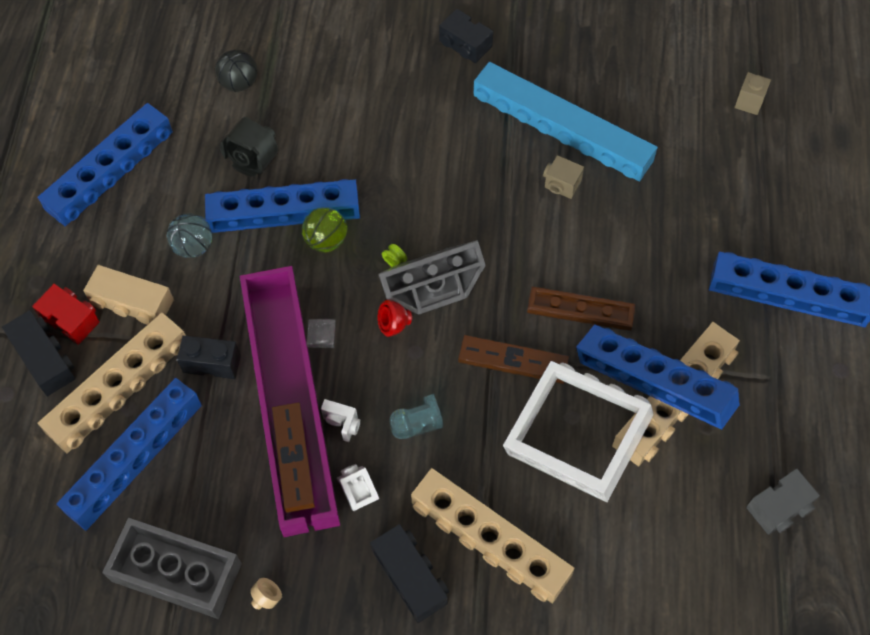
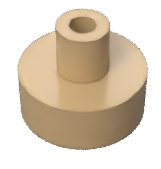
(265, 594)

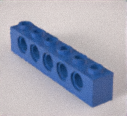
(105, 164)
(271, 212)
(779, 294)
(659, 376)
(129, 454)

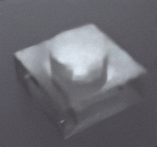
(321, 333)

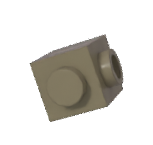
(752, 93)
(563, 176)

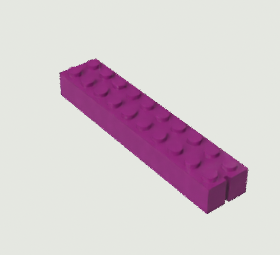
(287, 378)

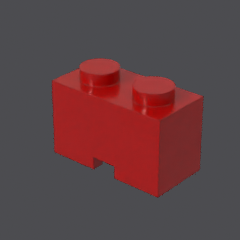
(62, 309)

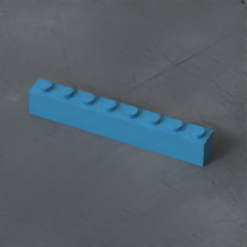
(565, 121)

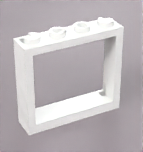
(596, 487)

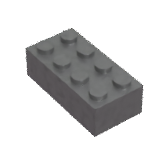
(173, 568)

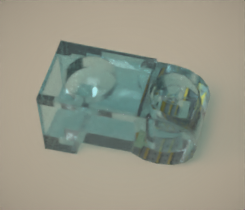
(417, 420)

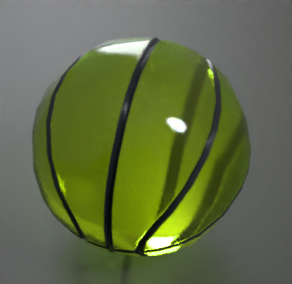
(324, 229)

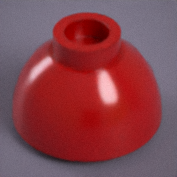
(393, 318)

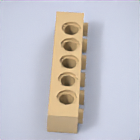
(714, 342)
(99, 384)
(437, 487)

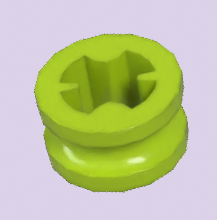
(394, 255)

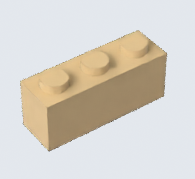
(127, 294)

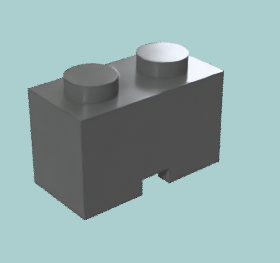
(779, 505)

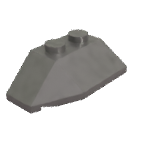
(434, 278)

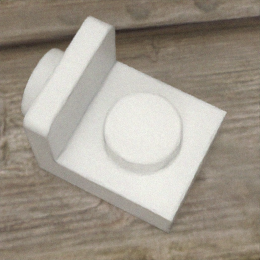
(341, 414)
(357, 486)

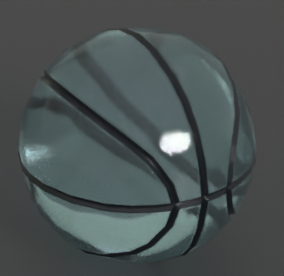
(189, 235)

